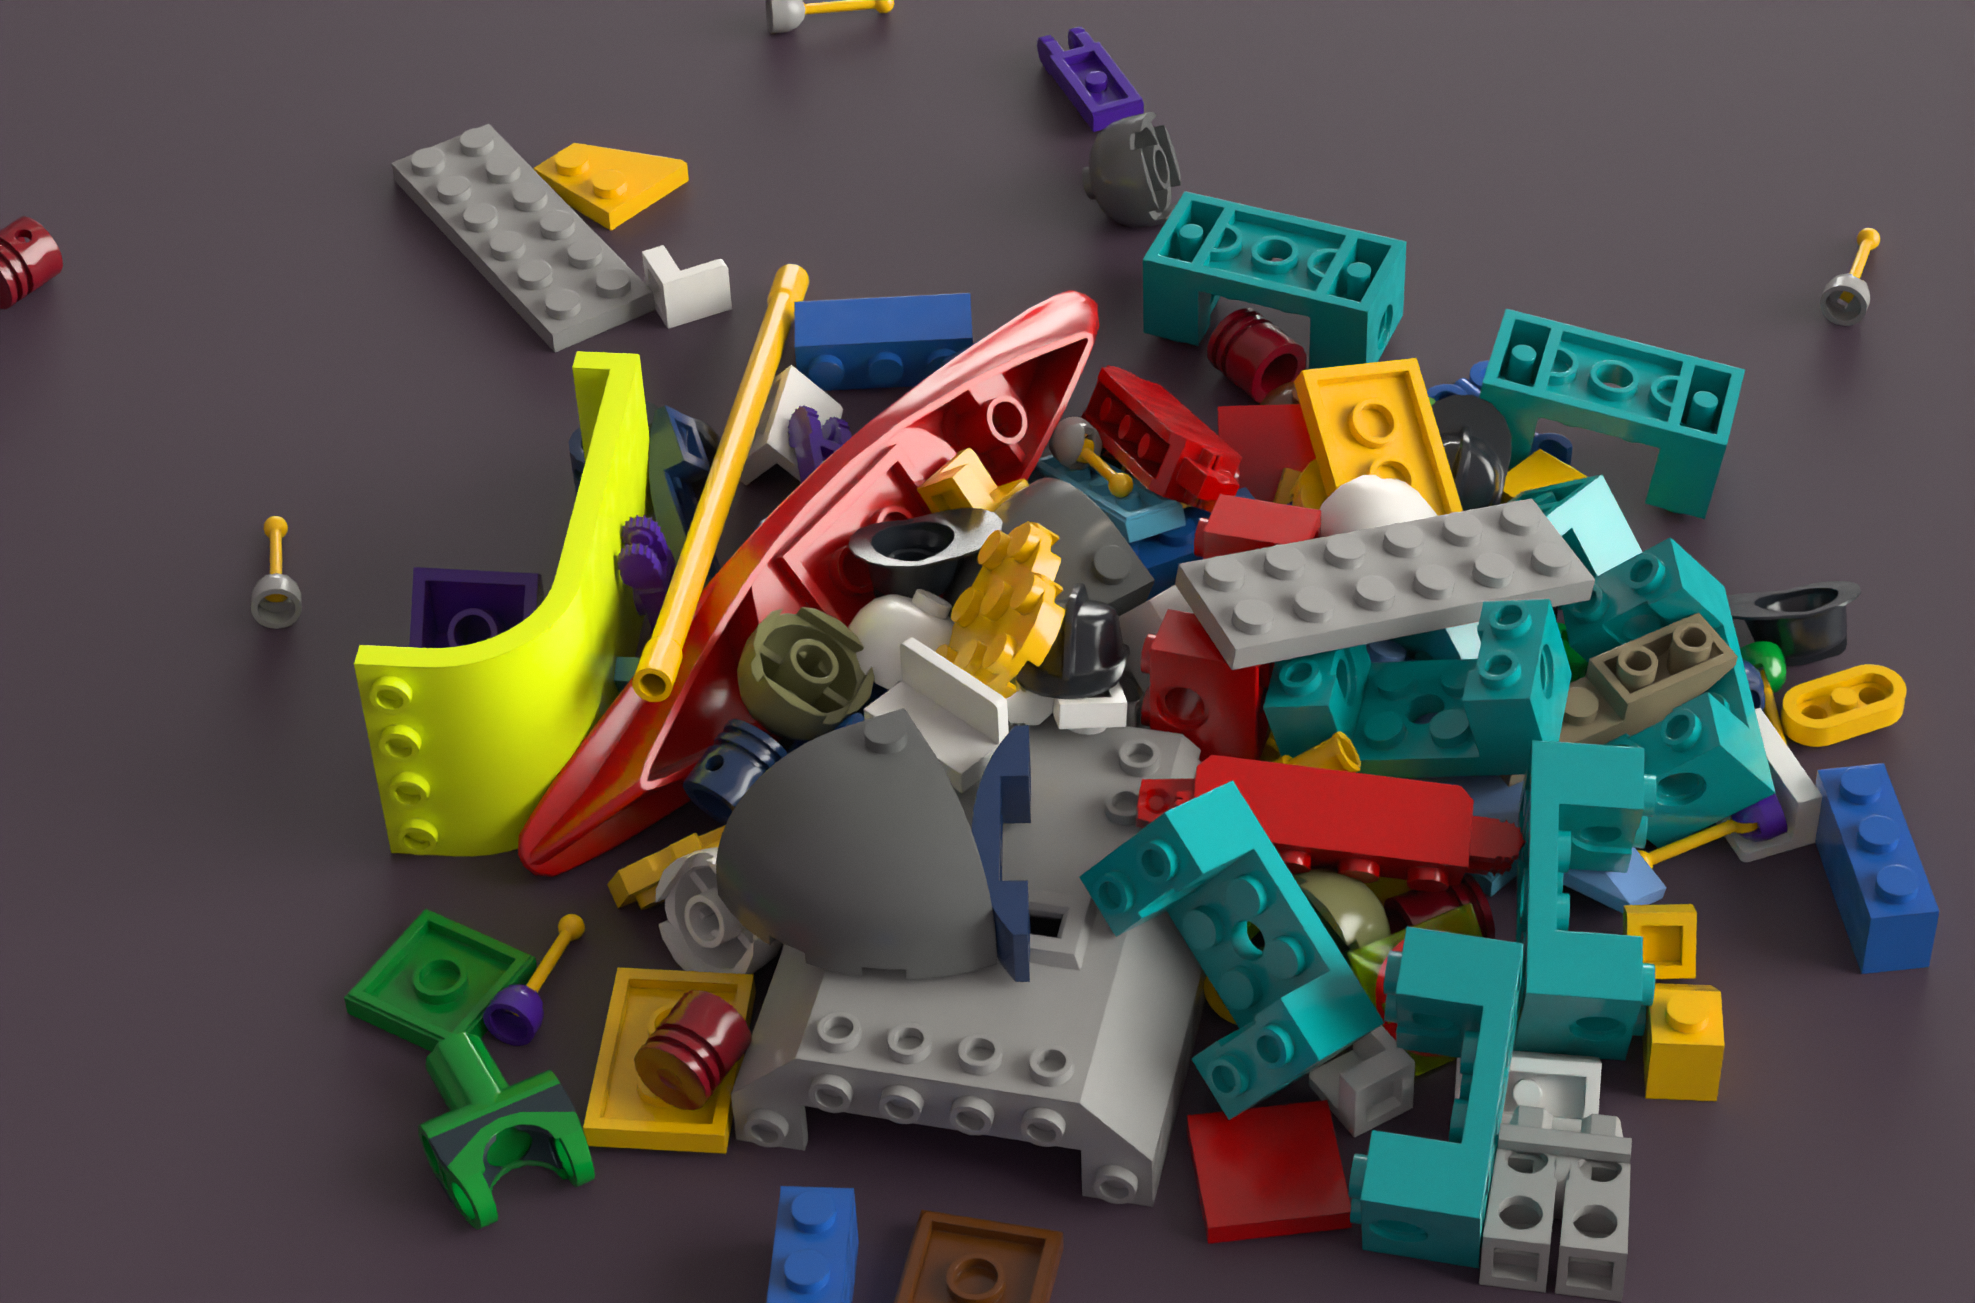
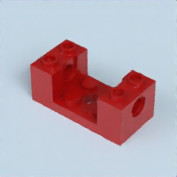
(1189, 679)

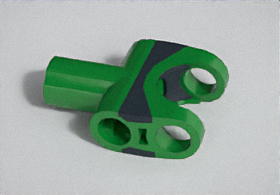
(496, 1127)

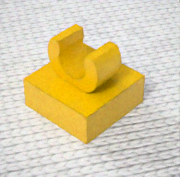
(1667, 937)

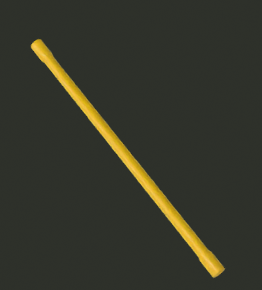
(663, 652)

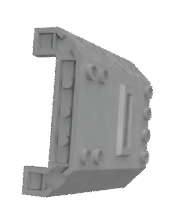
(1069, 1060)

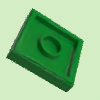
(437, 981)

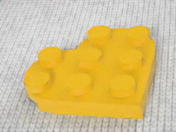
(1008, 609)

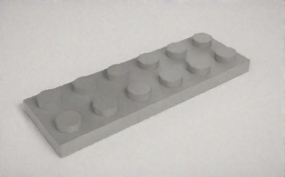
(523, 237)
(1379, 582)

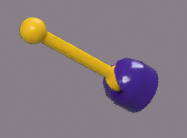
(1755, 823)
(517, 1009)

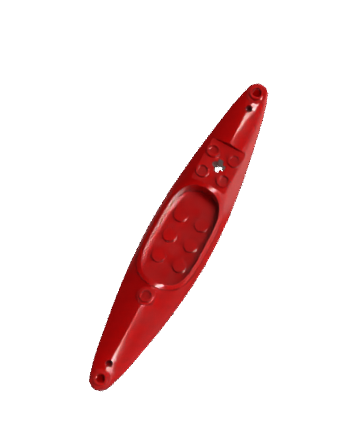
(991, 398)

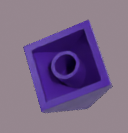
(469, 605)

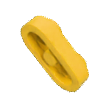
(1843, 705)

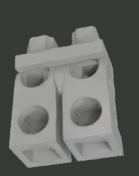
(1566, 1178)

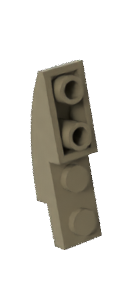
(1642, 682)

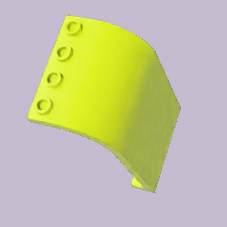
(485, 727)

